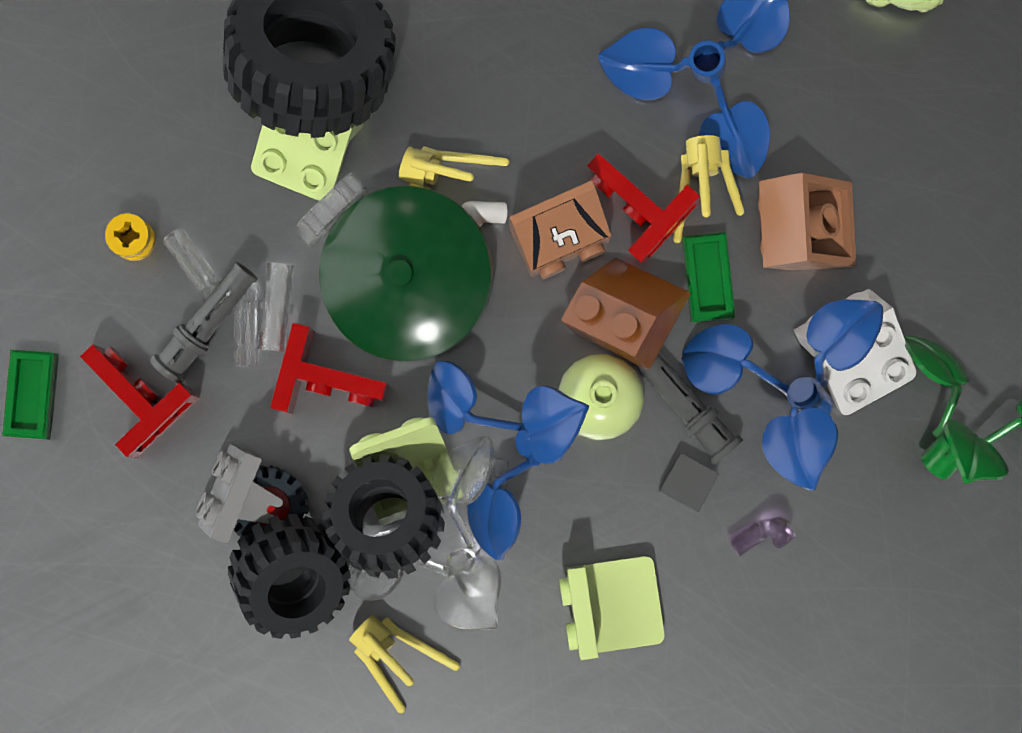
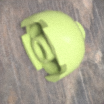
(611, 392)

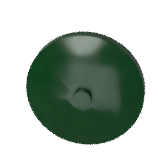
(406, 273)

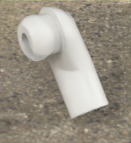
(486, 212)

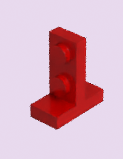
(641, 208)
(318, 378)
(139, 397)

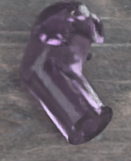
(759, 531)

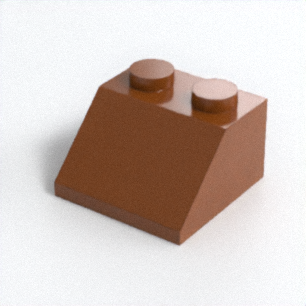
(625, 311)

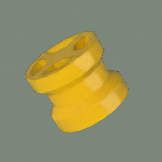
(140, 238)

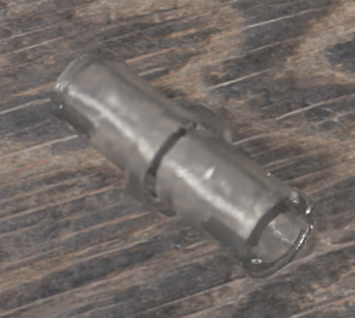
(275, 307)

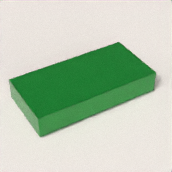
(708, 277)
(29, 394)

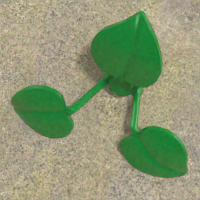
(956, 443)

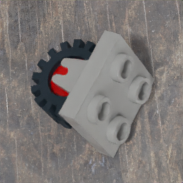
(247, 495)

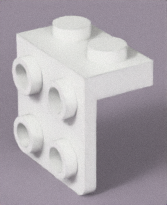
(879, 373)

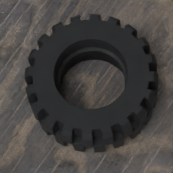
(302, 94)

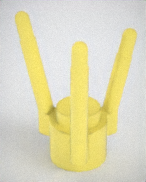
(703, 159)
(425, 165)
(374, 641)

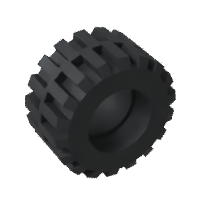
(362, 490)
(297, 604)

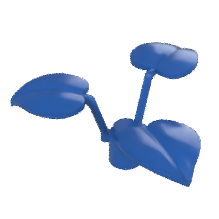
(644, 60)
(544, 437)
(806, 440)

